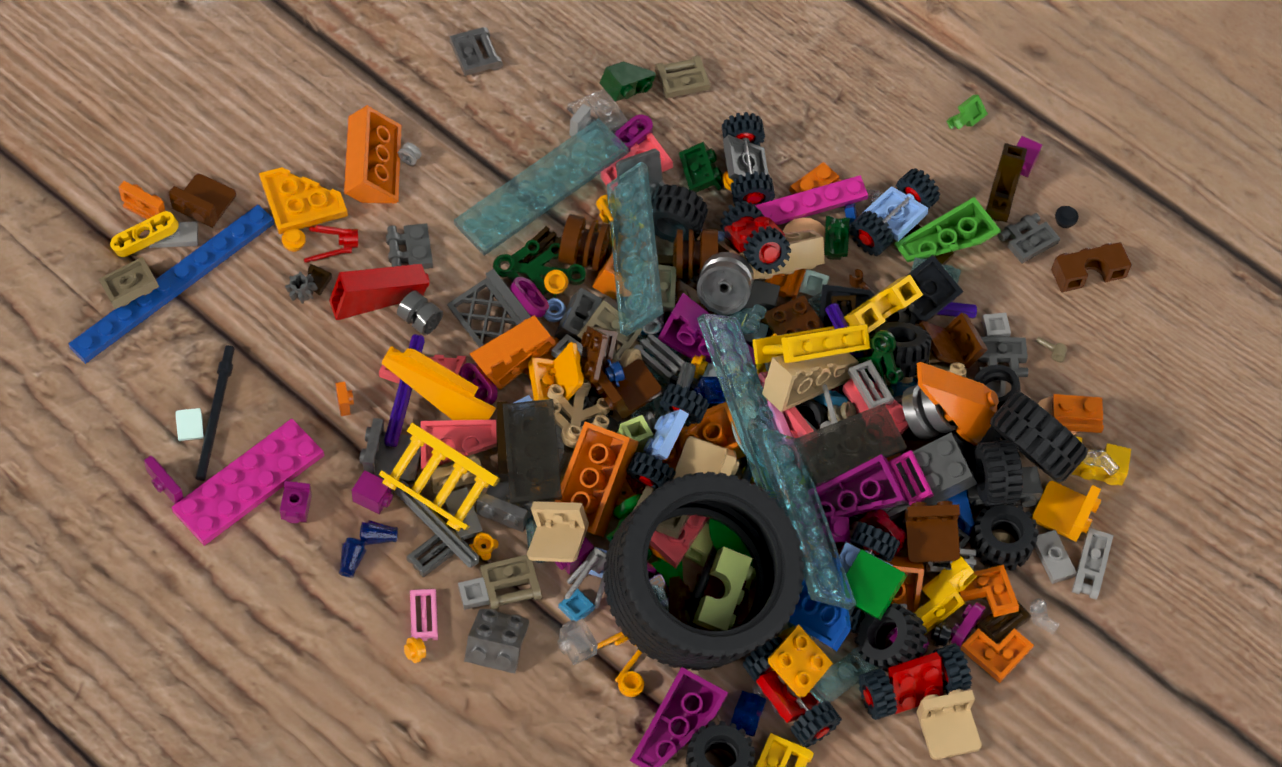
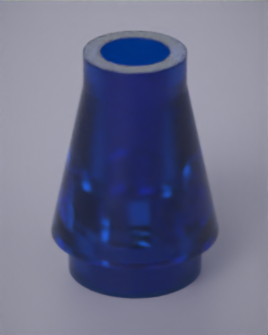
(377, 533)
(351, 556)

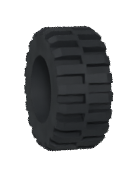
(1039, 436)

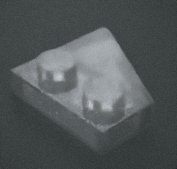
(601, 107)

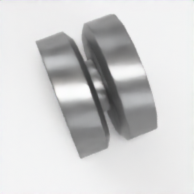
(725, 283)
(923, 416)

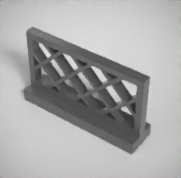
(504, 298)

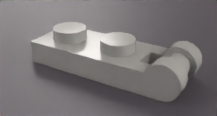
(1092, 562)

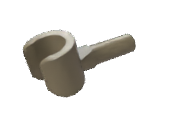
(1059, 350)

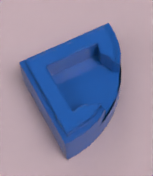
(850, 212)

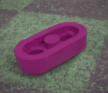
(630, 133)
(529, 297)
(480, 380)
(972, 615)

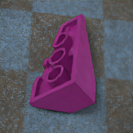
(683, 711)

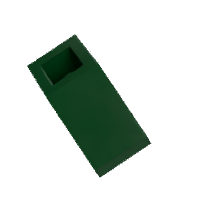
(626, 80)

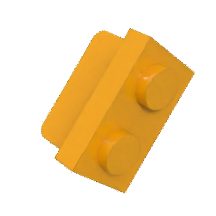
(562, 371)
(1066, 510)
(799, 660)

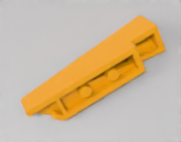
(438, 385)

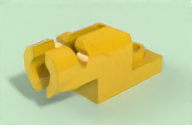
(944, 593)

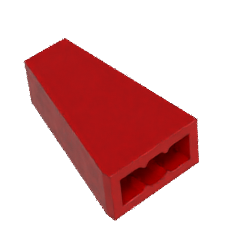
(375, 289)

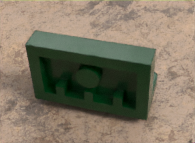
(700, 167)

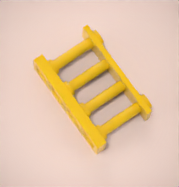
(811, 344)
(461, 466)

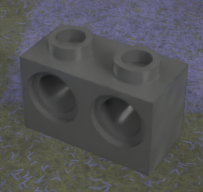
(577, 314)

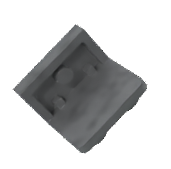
(651, 159)
(382, 457)
(495, 508)
(496, 640)

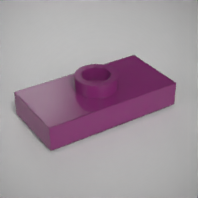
(162, 480)

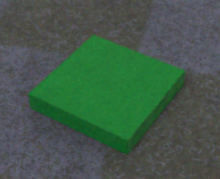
(873, 583)

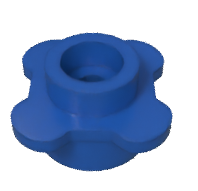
(614, 372)

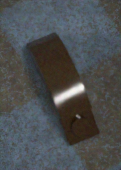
(1005, 182)

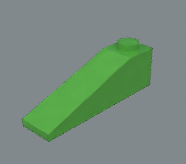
(955, 230)

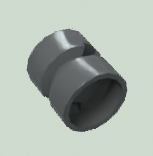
(420, 313)

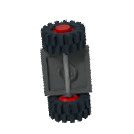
(747, 159)

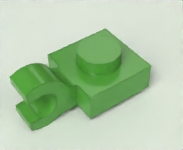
(970, 113)

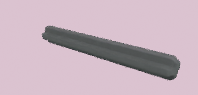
(439, 527)

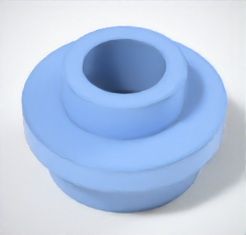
(558, 305)

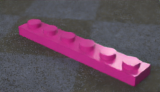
(815, 200)

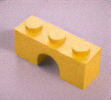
(885, 303)
(1118, 454)

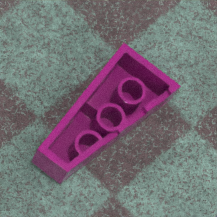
(683, 330)
(862, 490)

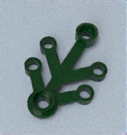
(535, 268)
(884, 345)

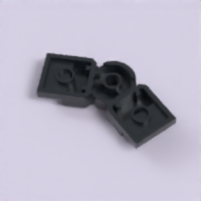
(931, 278)

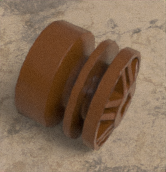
(584, 242)
(693, 253)

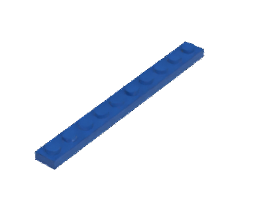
(172, 283)

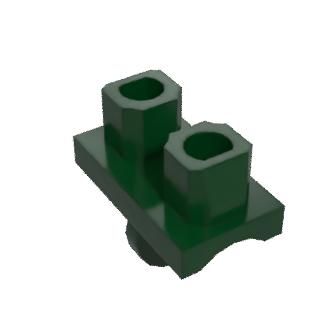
(836, 237)

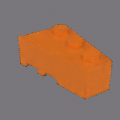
(509, 353)

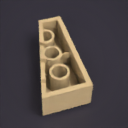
(806, 253)
(802, 380)

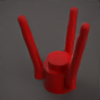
(347, 238)

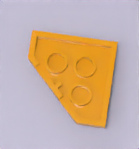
(299, 201)

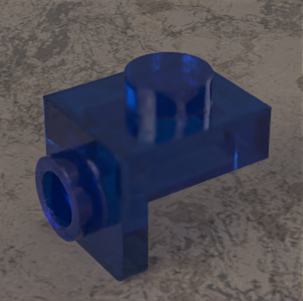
(710, 389)
(748, 712)

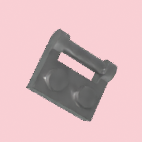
(469, 54)

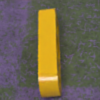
(154, 236)

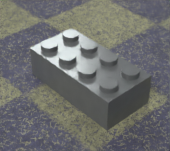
(943, 469)

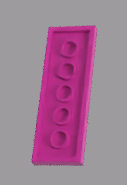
(247, 481)

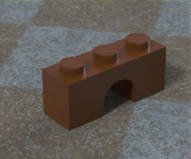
(1108, 260)

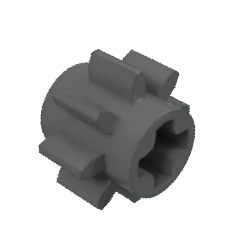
(301, 287)

